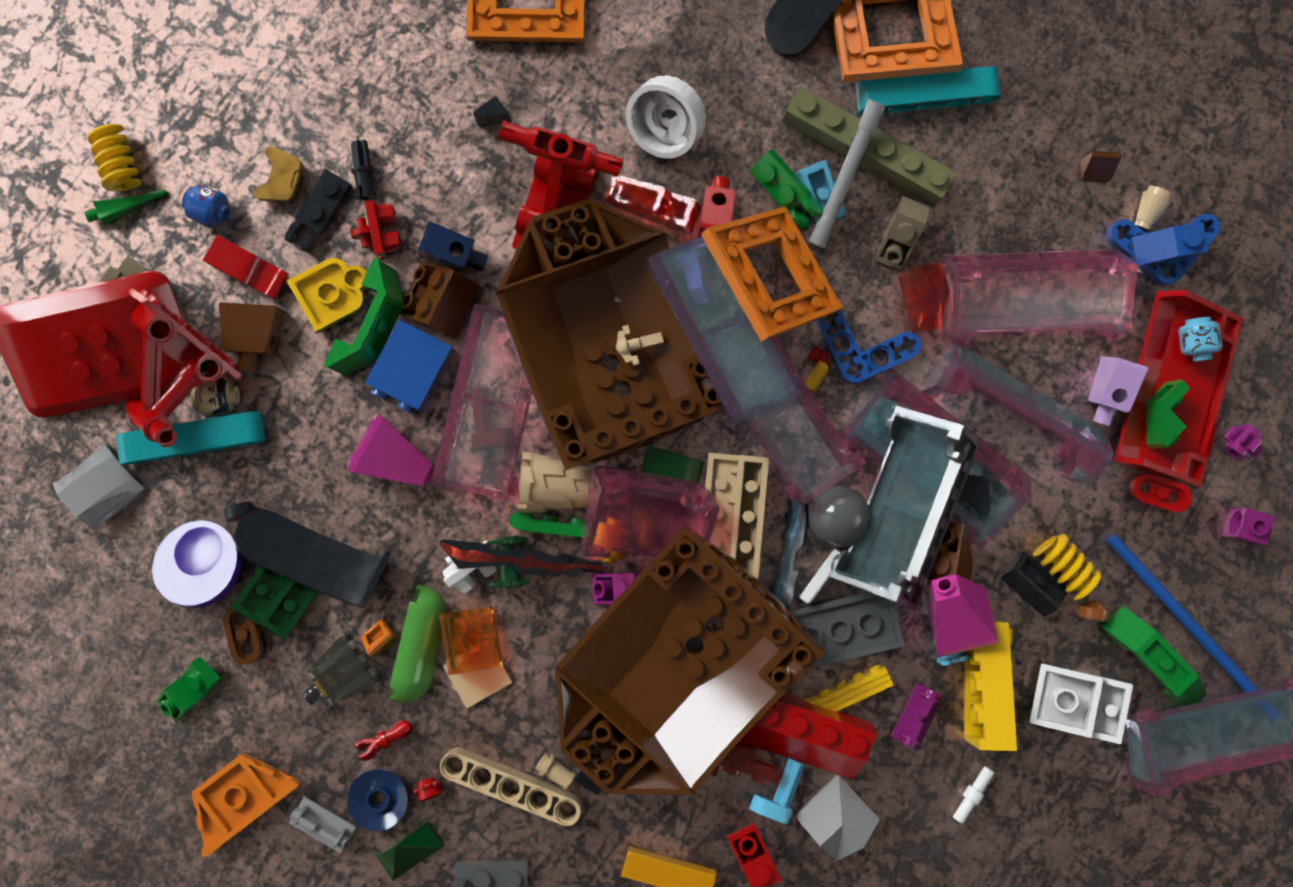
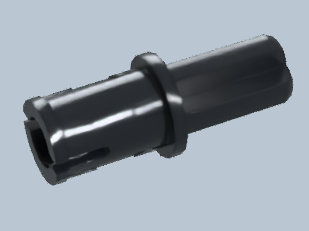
(362, 170)

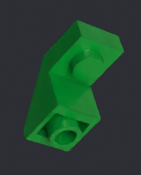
(1161, 422)
(187, 690)

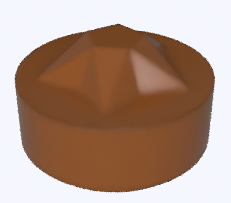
(1094, 611)

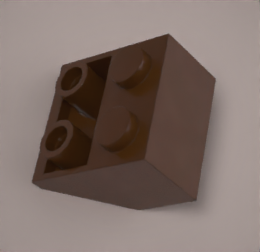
(439, 298)

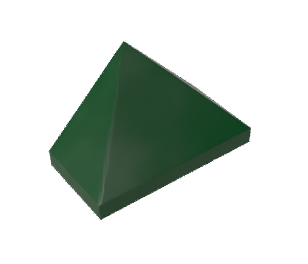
(409, 850)

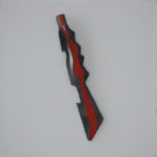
(523, 560)

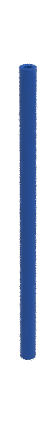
(1180, 613)

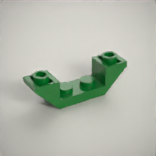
(376, 325)
(1156, 654)

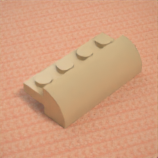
(740, 490)

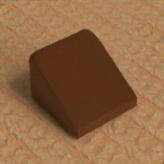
(1099, 166)

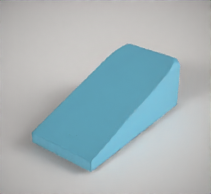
(820, 182)

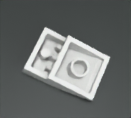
(1081, 703)

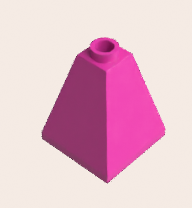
(389, 455)
(959, 615)

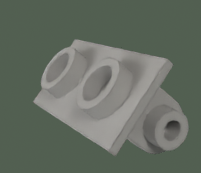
(322, 824)

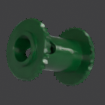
(506, 573)

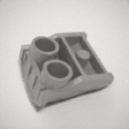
(98, 488)

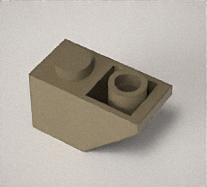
(902, 233)

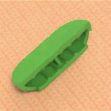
(418, 646)

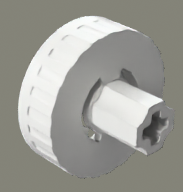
(678, 110)

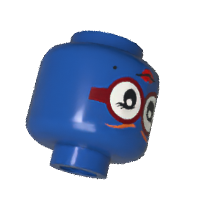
(205, 205)

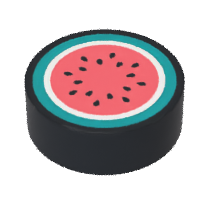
(237, 511)

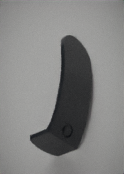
(796, 23)
(309, 557)

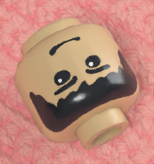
(215, 398)

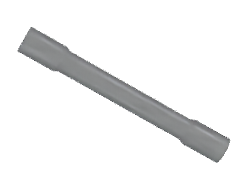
(866, 127)

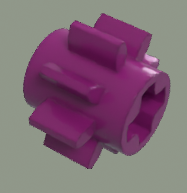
(1243, 442)

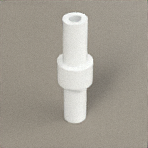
(973, 795)

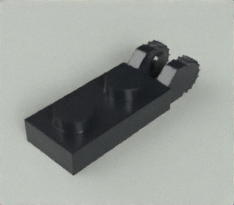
(318, 209)

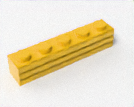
(854, 690)

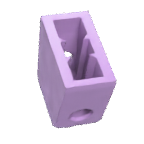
(1115, 387)

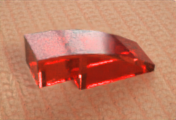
(653, 203)

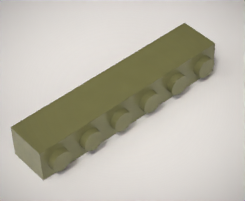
(883, 154)

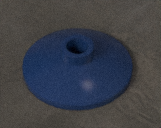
(367, 810)

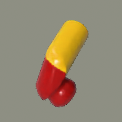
(820, 369)

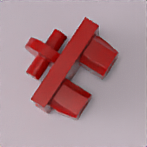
(382, 242)

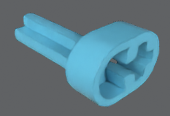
(779, 807)

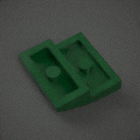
(671, 464)
(273, 602)

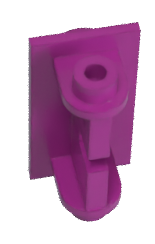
(917, 716)

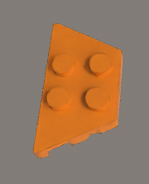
(237, 798)

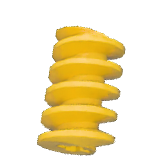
(111, 158)
(1069, 564)

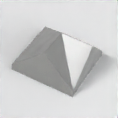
(838, 819)

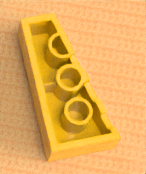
(990, 695)

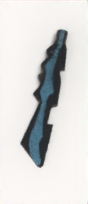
(794, 537)

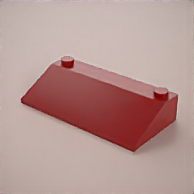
(1201, 403)

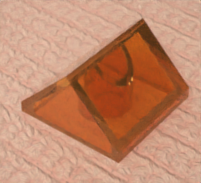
(470, 640)

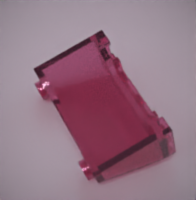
(642, 512)

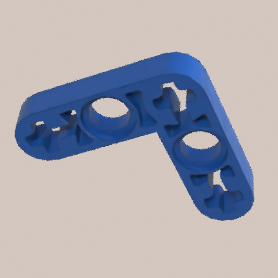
(1155, 273)
(864, 358)

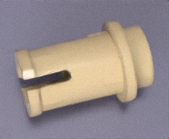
(554, 771)

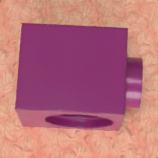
(1248, 526)

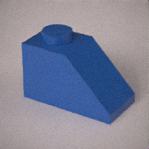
(1169, 245)

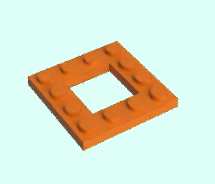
(492, 23)
(860, 62)
(769, 318)

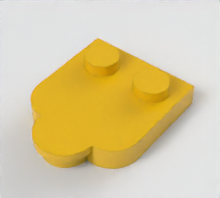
(329, 292)

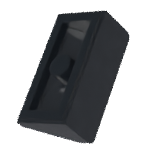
(1034, 584)

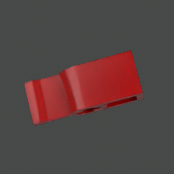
(245, 267)

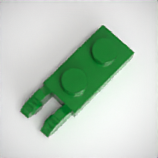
(786, 188)
(546, 524)

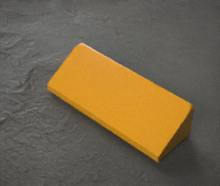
(665, 870)

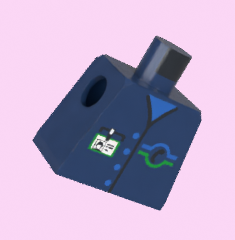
(438, 243)

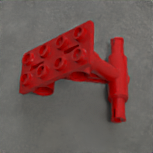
(562, 170)
(197, 360)

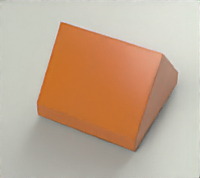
(379, 638)

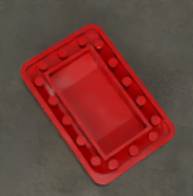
(80, 345)

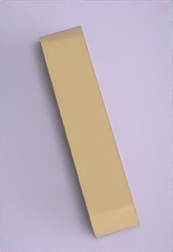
(495, 787)

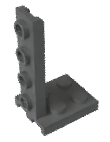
(491, 873)

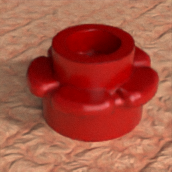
(428, 789)

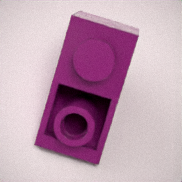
(609, 586)

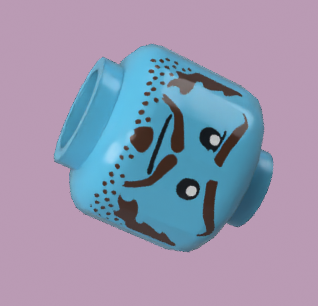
(1200, 338)

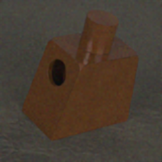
(249, 331)

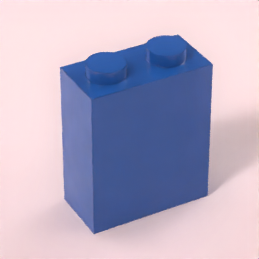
(410, 367)

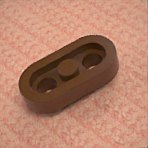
(239, 635)

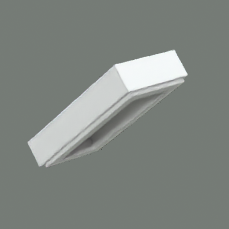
(818, 579)

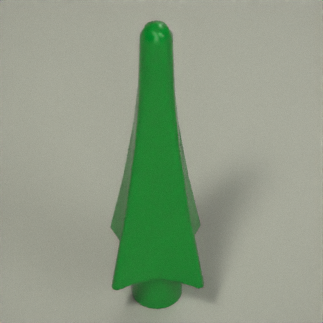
(111, 209)

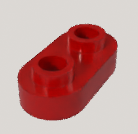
(1159, 491)

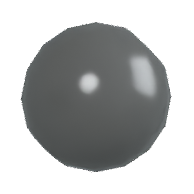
(839, 517)

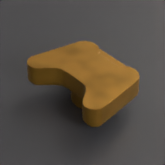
(283, 178)

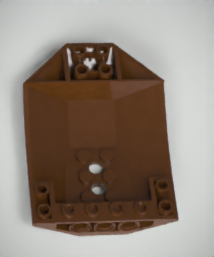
(566, 322)
(648, 710)

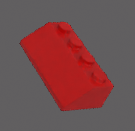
(814, 736)

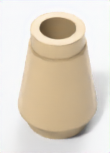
(1151, 207)

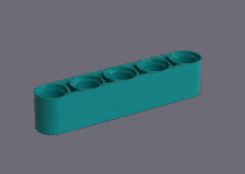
(931, 91)
(193, 438)

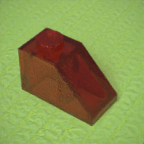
(925, 296)

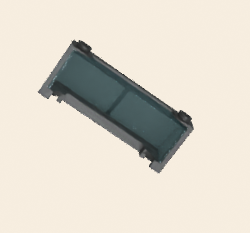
(909, 507)

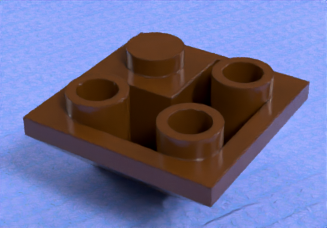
(954, 554)

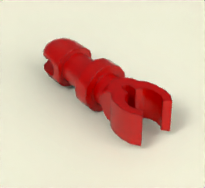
(401, 730)

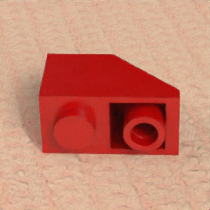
(754, 857)

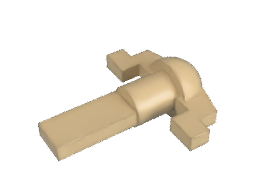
(625, 346)

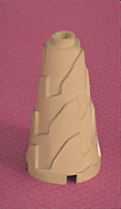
(549, 487)

